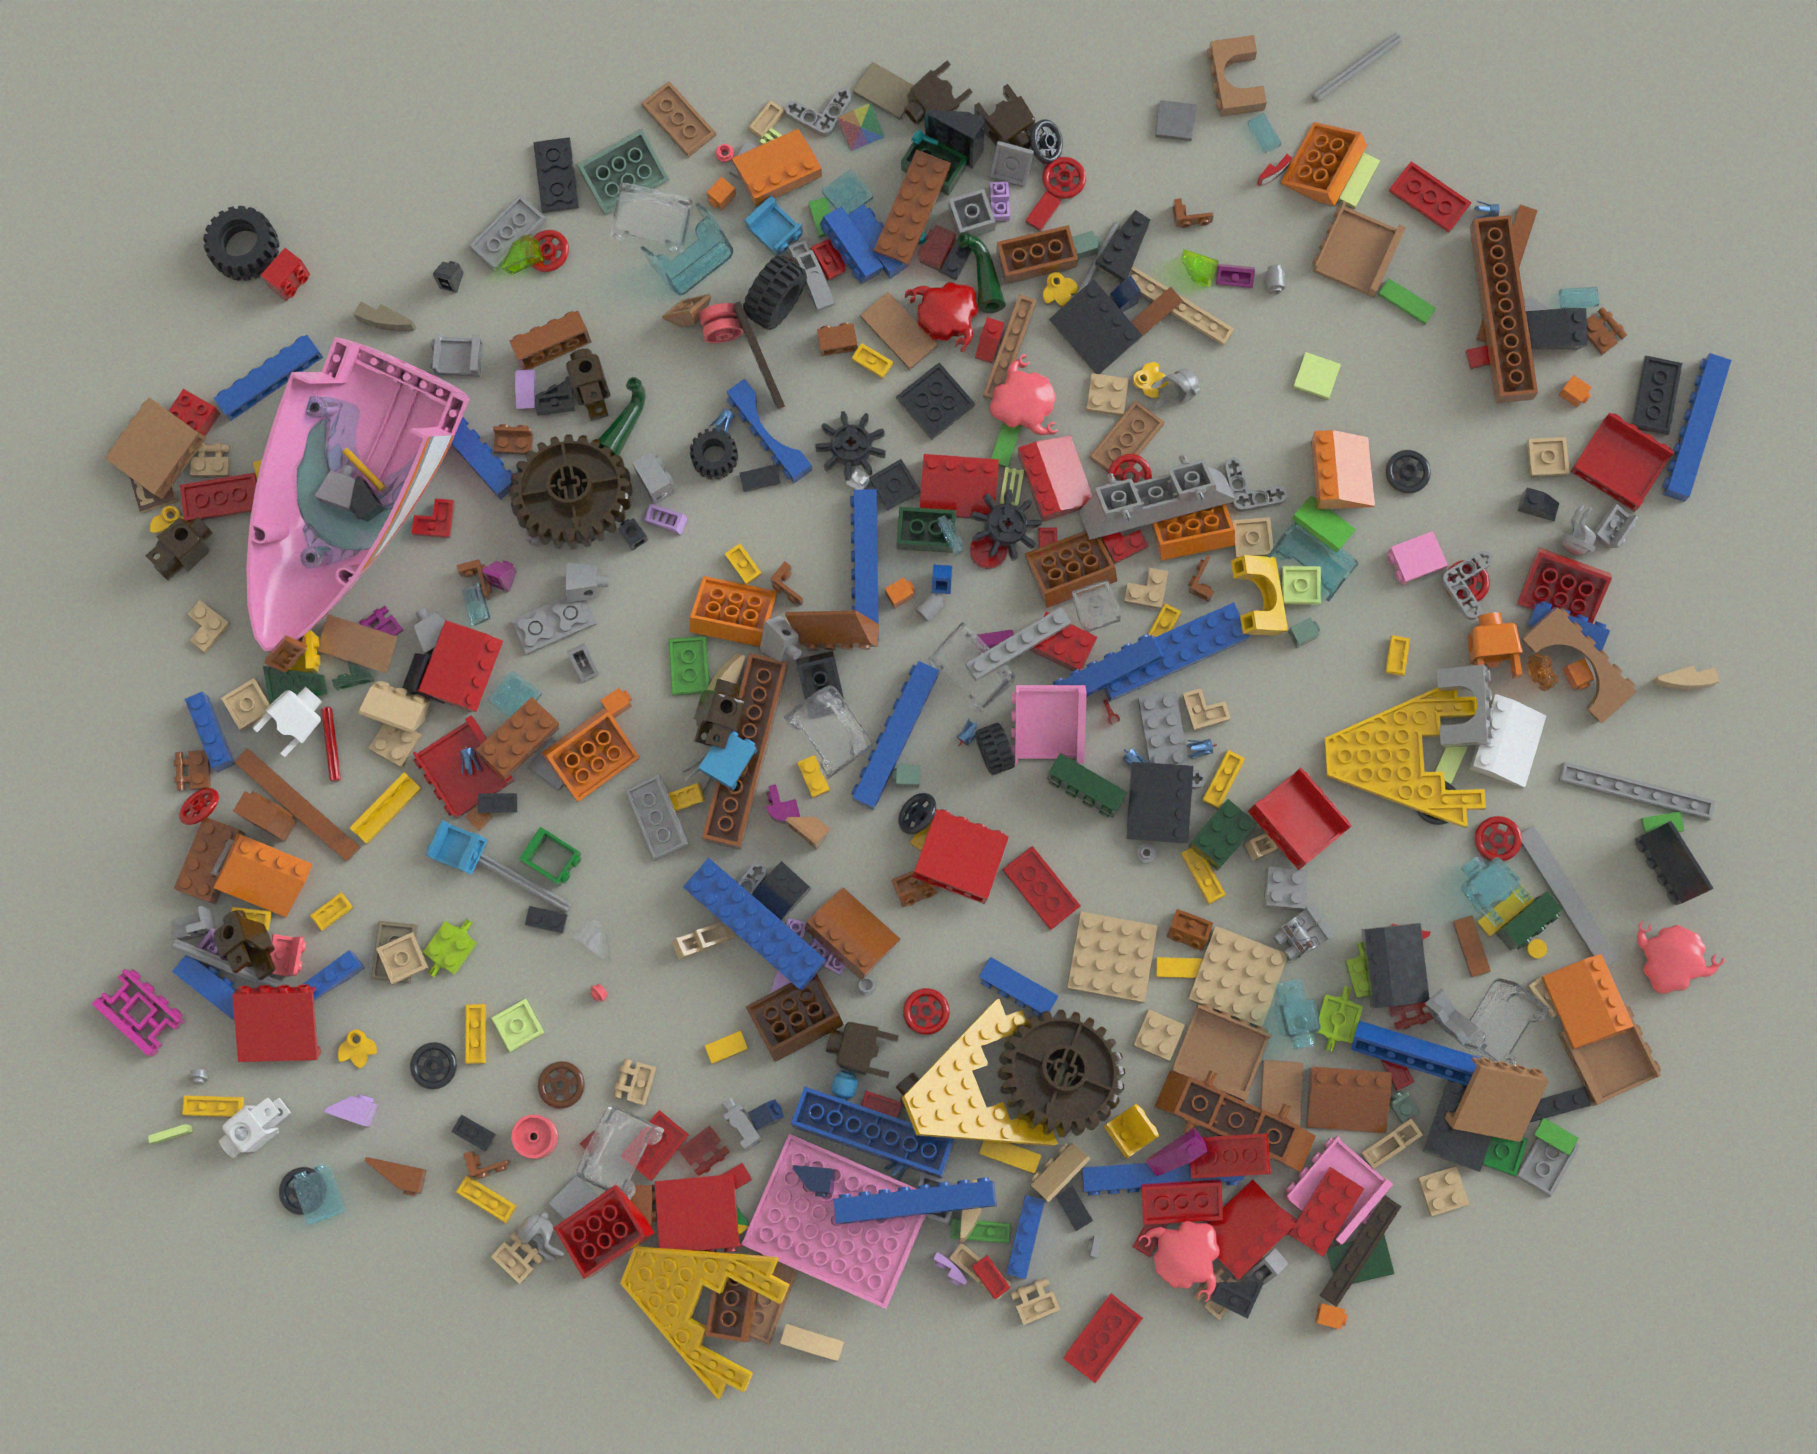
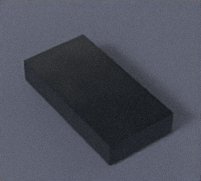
(759, 478)
(1074, 1208)

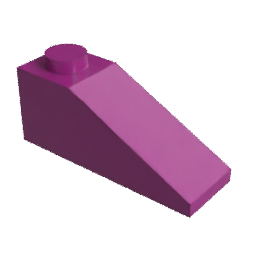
(500, 575)
(1177, 1153)

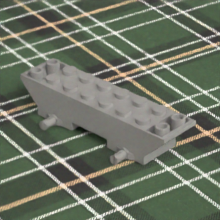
(1132, 505)

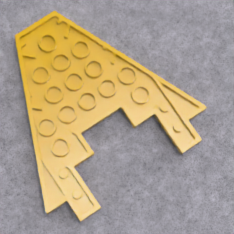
(1388, 759)

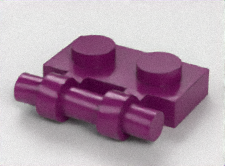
(386, 625)

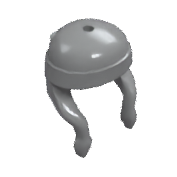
(1185, 383)
(1582, 537)
(539, 1230)

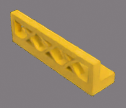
(385, 808)

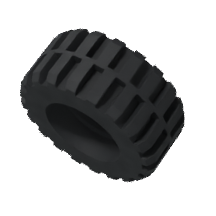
(228, 225)
(774, 292)

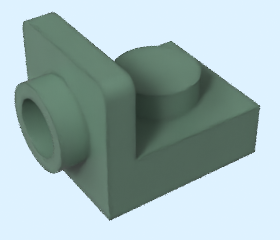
(1403, 1106)

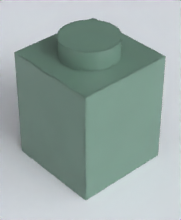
(1086, 244)
(1304, 632)
(907, 775)

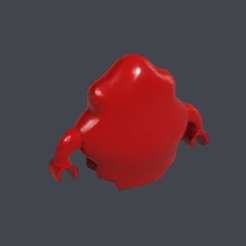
(946, 311)

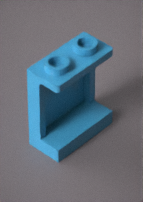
(773, 226)
(728, 763)
(456, 847)

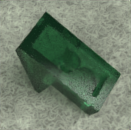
(357, 677)

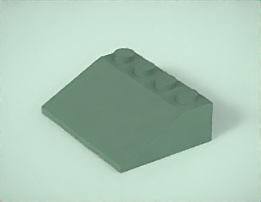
(625, 161)

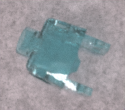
(1491, 883)
(1294, 1004)

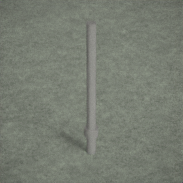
(1093, 268)

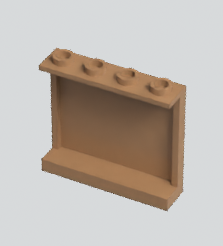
(1357, 250)
(155, 448)
(1224, 1047)
(1613, 1063)
(1499, 1100)

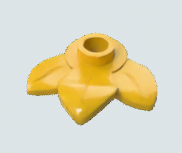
(1060, 293)
(1150, 375)
(161, 522)
(357, 1051)

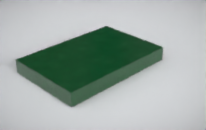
(1377, 1265)

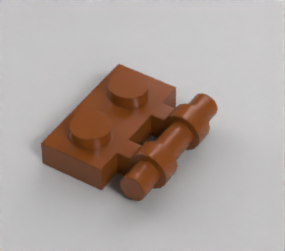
(1599, 335)
(198, 770)

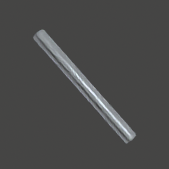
(1356, 67)
(524, 883)
(215, 960)

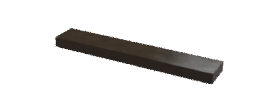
(758, 355)
(1360, 1251)

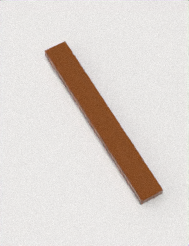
(1522, 228)
(297, 804)

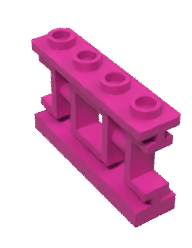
(128, 1023)

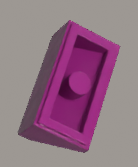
(1235, 275)

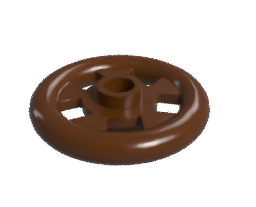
(569, 1099)

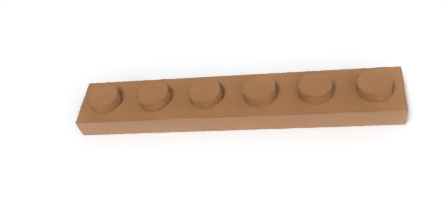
(1011, 343)

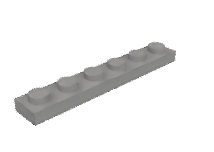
(1018, 644)

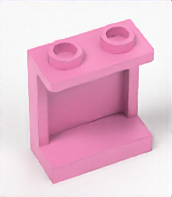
(1416, 558)

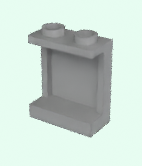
(457, 355)

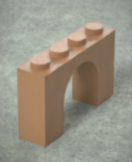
(1230, 98)

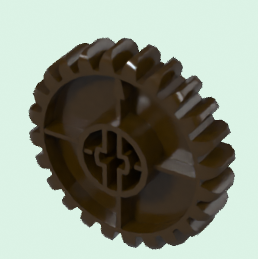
(564, 519)
(1035, 1089)

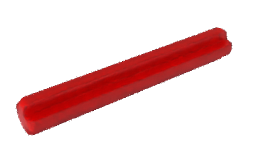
(330, 743)

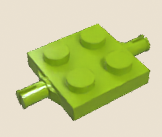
(450, 947)
(1358, 974)
(1339, 1018)

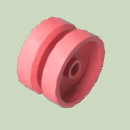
(720, 323)
(523, 1134)

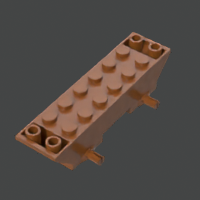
(1224, 1115)

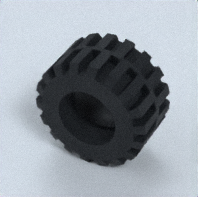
(710, 439)
(995, 748)

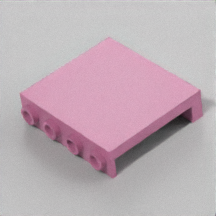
(1049, 722)
(1349, 1164)

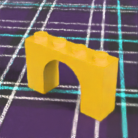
(1265, 575)

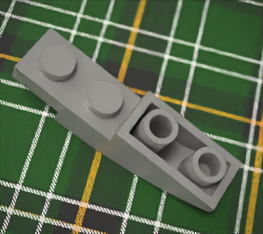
(815, 283)

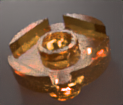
(1541, 671)

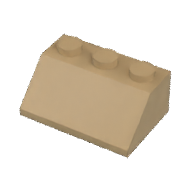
(395, 706)
(1059, 1171)

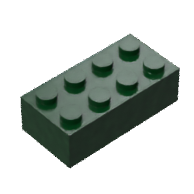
(1086, 785)

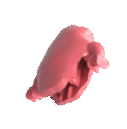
(1024, 399)
(1674, 958)
(1186, 1255)

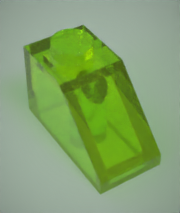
(522, 254)
(1199, 267)

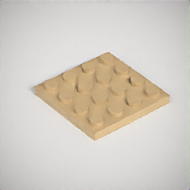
(1112, 957)
(1238, 976)

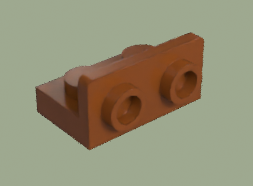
(512, 439)
(286, 653)
(911, 889)
(1189, 929)

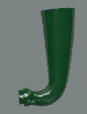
(989, 290)
(621, 428)

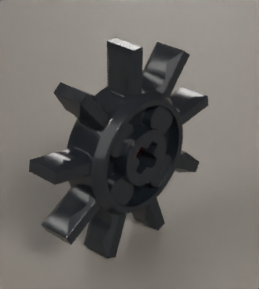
(848, 435)
(996, 530)

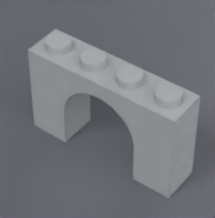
(1477, 729)

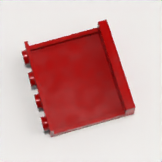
(1622, 461)
(444, 769)
(1299, 818)
(960, 856)
(275, 1023)
(697, 1213)

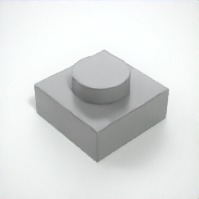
(1094, 1246)

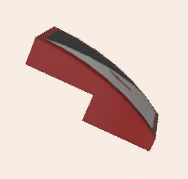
(1272, 172)

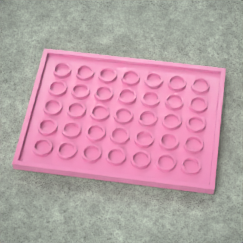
(803, 1230)

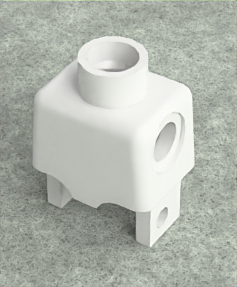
(293, 716)
(258, 1121)

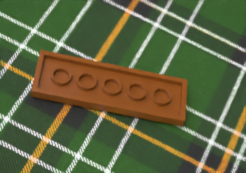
(912, 207)

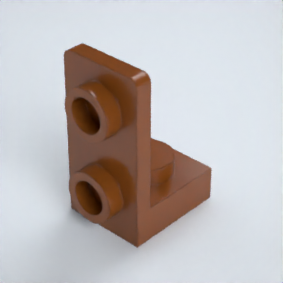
(1186, 221)
(469, 569)
(783, 574)
(1201, 590)
(473, 1163)

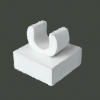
(858, 480)

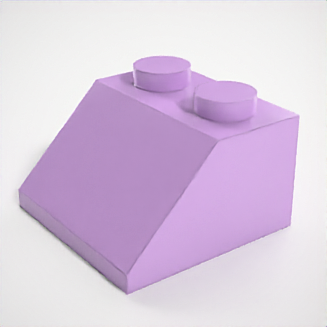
(354, 1109)

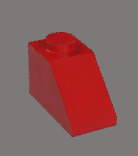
(989, 340)

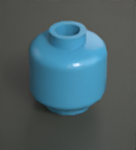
(844, 1084)

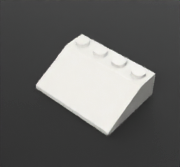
(1514, 742)

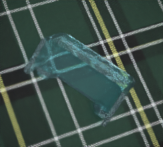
(697, 260)
(1310, 551)

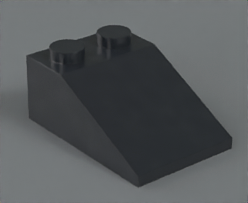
(1558, 328)
(818, 672)
(781, 891)

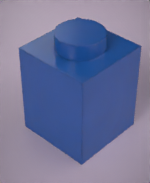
(942, 579)

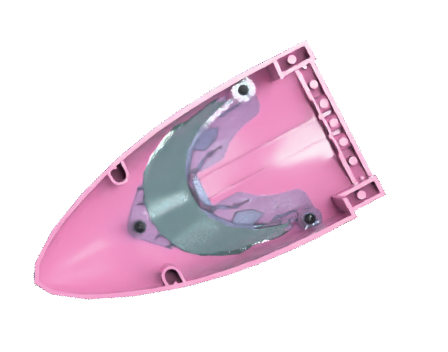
(313, 553)

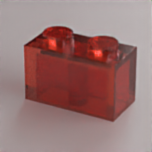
(937, 247)

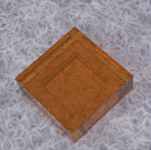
(479, 820)

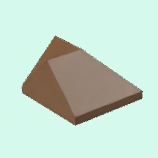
(687, 311)
(809, 829)

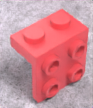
(287, 954)

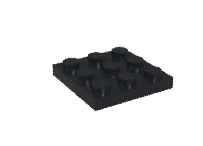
(935, 401)

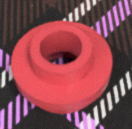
(724, 148)
(598, 993)

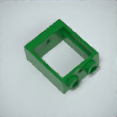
(535, 845)

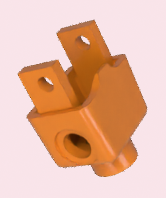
(1494, 643)

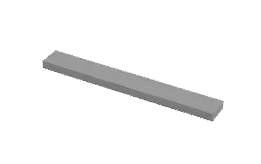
(1636, 791)
(1566, 896)

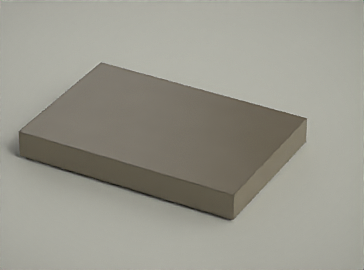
(884, 90)
(387, 933)

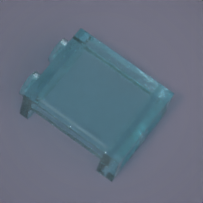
(318, 1194)

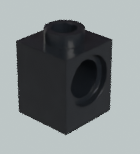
(636, 540)

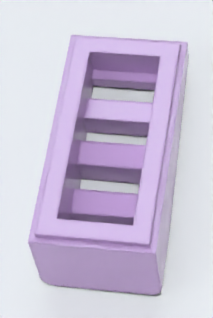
(676, 523)

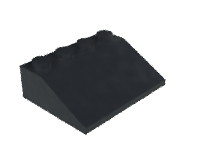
(958, 131)
(1095, 327)
(1159, 802)
(1673, 863)
(1395, 965)
(1452, 1144)

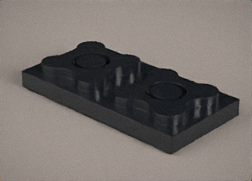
(556, 175)
(1656, 394)

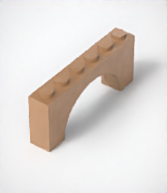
(1611, 686)

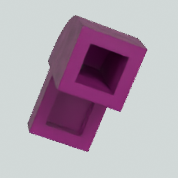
(780, 810)

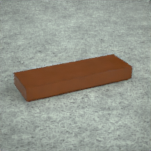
(1157, 311)
(1471, 946)

